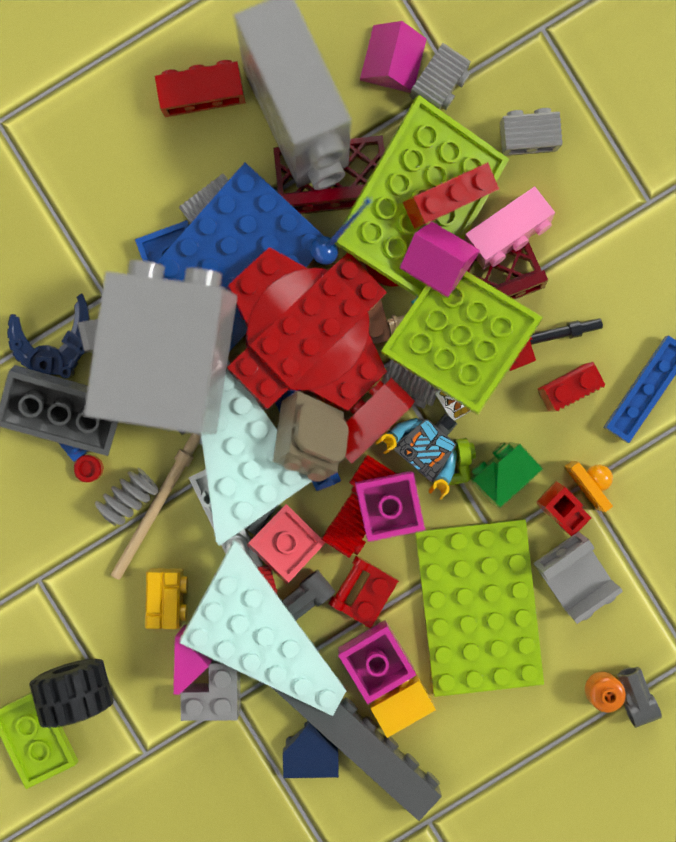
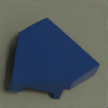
(310, 755)

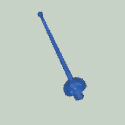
(324, 248)

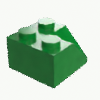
(505, 473)

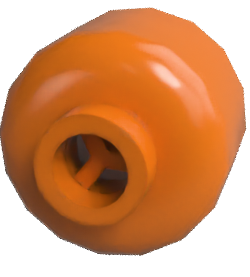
(605, 692)

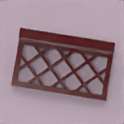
(330, 198)
(523, 283)

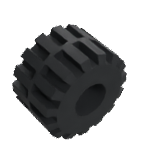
(71, 693)

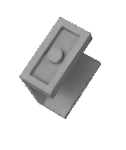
(577, 577)

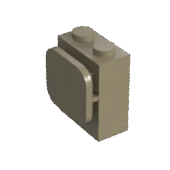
(310, 437)

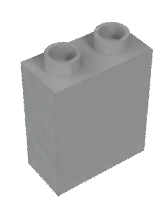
(295, 92)
(161, 349)

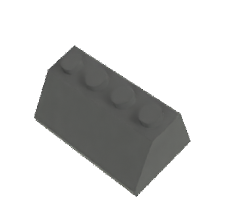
(53, 411)

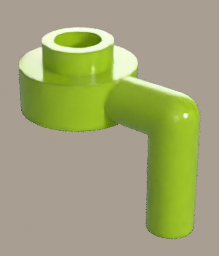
(465, 454)

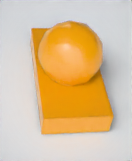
(592, 483)

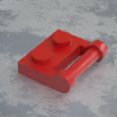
(371, 596)

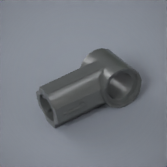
(311, 592)
(639, 704)

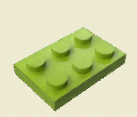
(34, 750)

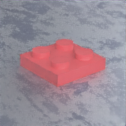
(286, 544)

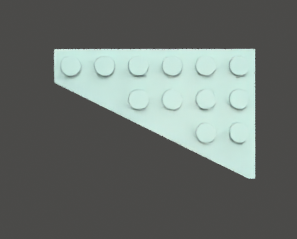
(241, 465)
(254, 633)

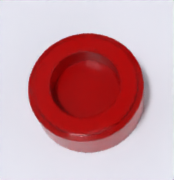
(88, 468)

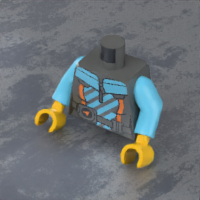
(426, 449)

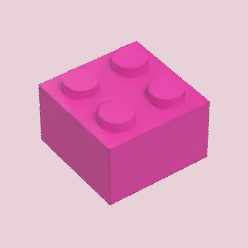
(390, 506)
(376, 661)

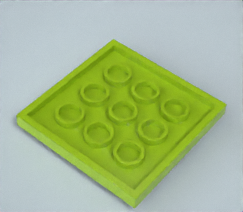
(462, 340)

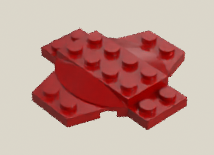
(307, 330)

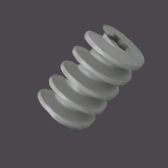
(128, 497)

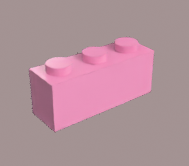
(510, 228)

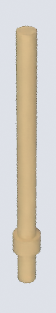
(183, 459)

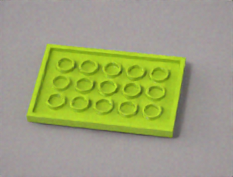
(420, 156)
(479, 607)

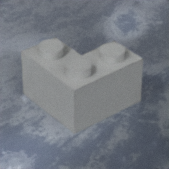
(213, 700)

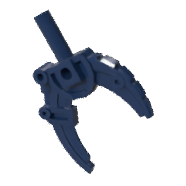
(46, 357)

